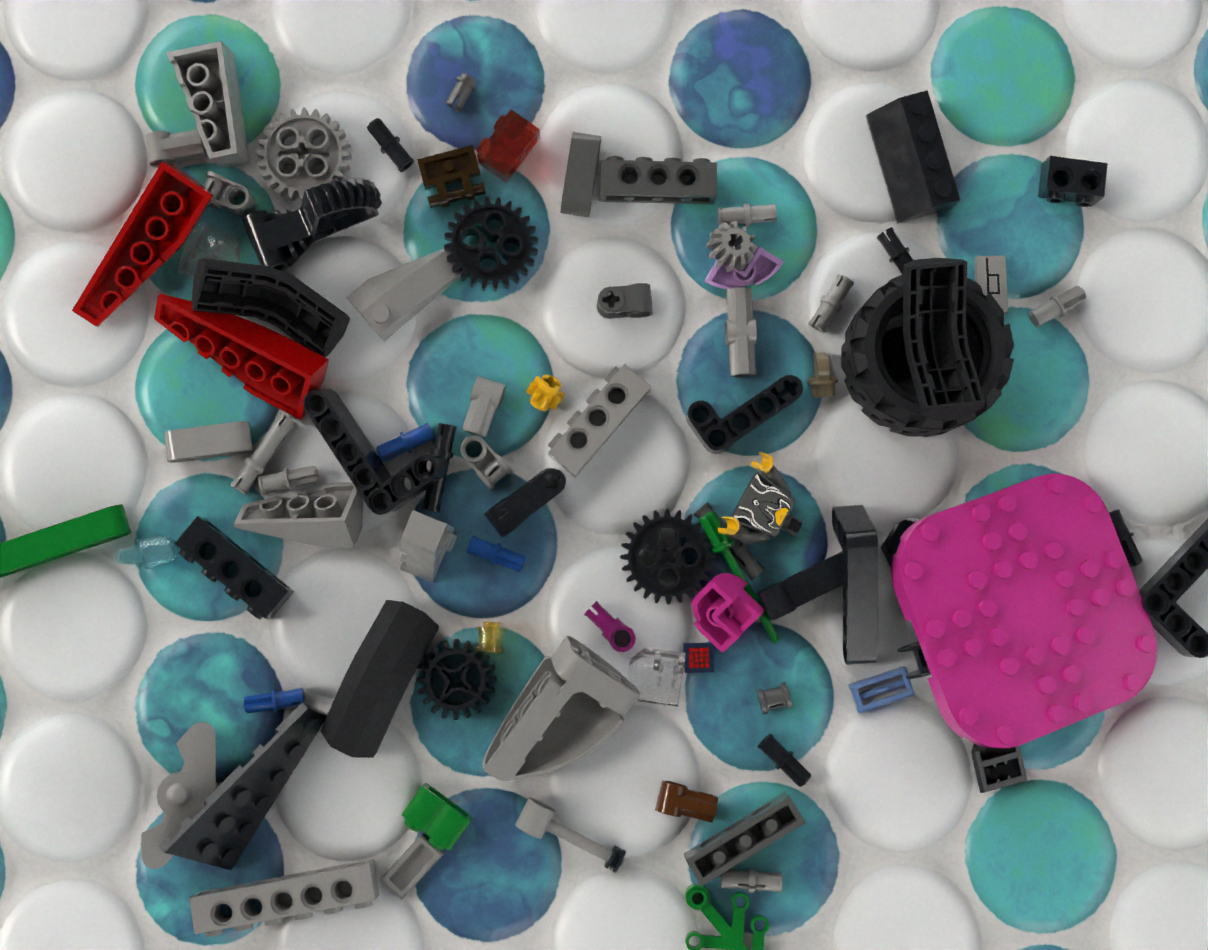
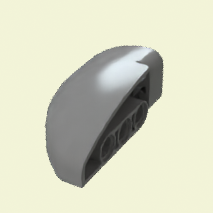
(560, 714)

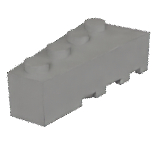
(214, 98)

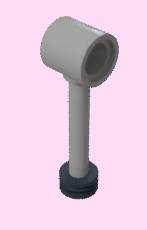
(537, 819)

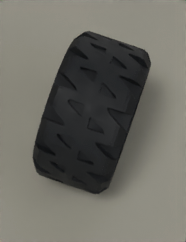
(882, 398)

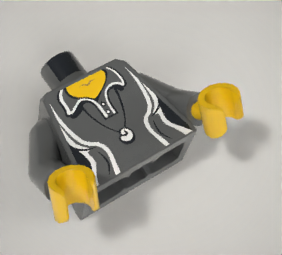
(763, 507)

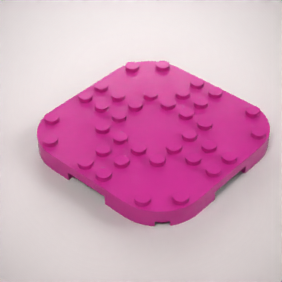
(1024, 610)

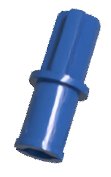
(405, 442)
(496, 554)
(274, 701)

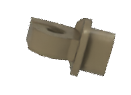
(822, 383)

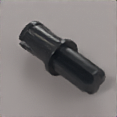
(390, 144)
(895, 249)
(1125, 537)
(784, 760)

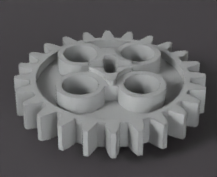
(306, 129)

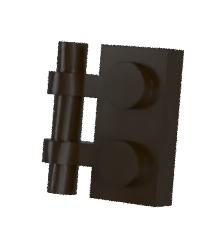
(450, 168)

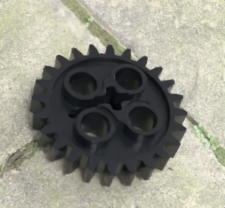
(512, 231)
(648, 538)

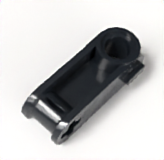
(526, 500)

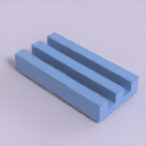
(877, 678)

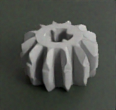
(742, 248)

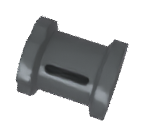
(774, 698)

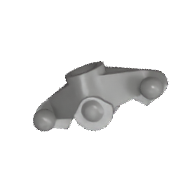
(182, 792)

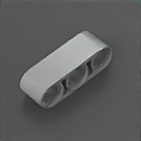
(208, 441)

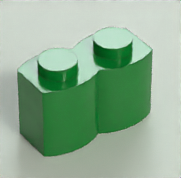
(436, 817)

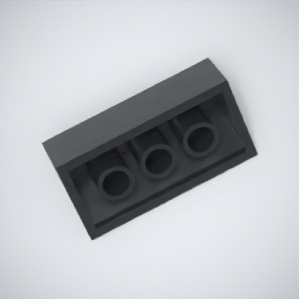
(913, 157)

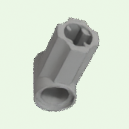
(169, 147)
(484, 399)

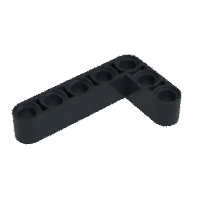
(367, 458)
(860, 582)
(1166, 597)

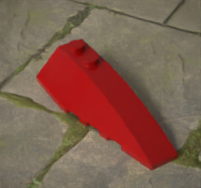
(145, 242)
(259, 357)

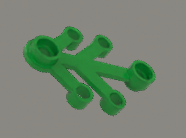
(731, 937)

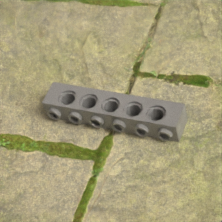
(209, 919)

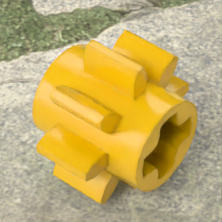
(545, 392)

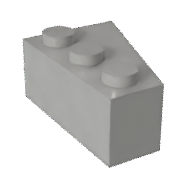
(425, 545)

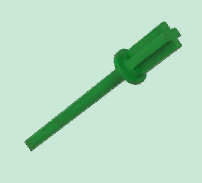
(721, 544)

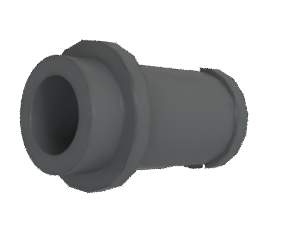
(462, 90)

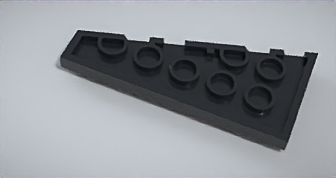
(244, 798)

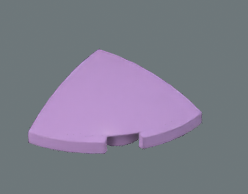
(758, 271)

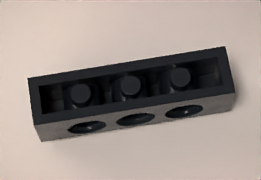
(193, 545)

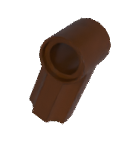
(678, 800)

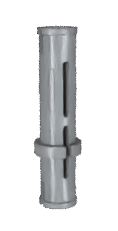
(263, 454)

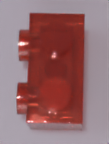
(507, 145)

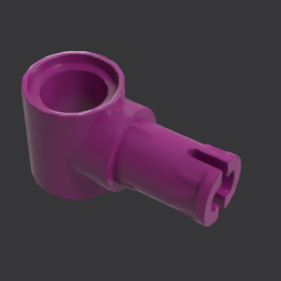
(610, 626)

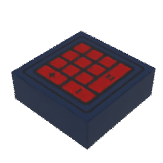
(698, 657)

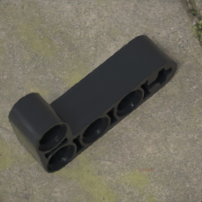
(747, 410)
(802, 587)

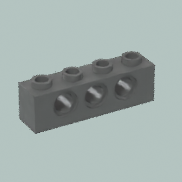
(671, 191)
(743, 838)

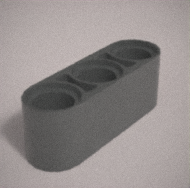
(580, 174)

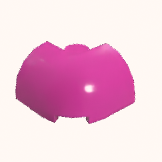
(724, 610)

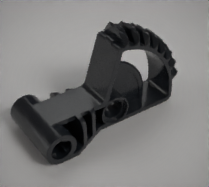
(323, 212)

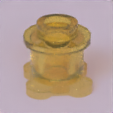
(490, 637)

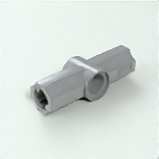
(740, 332)

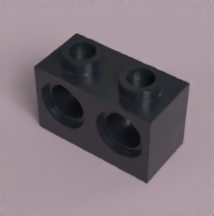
(1072, 173)

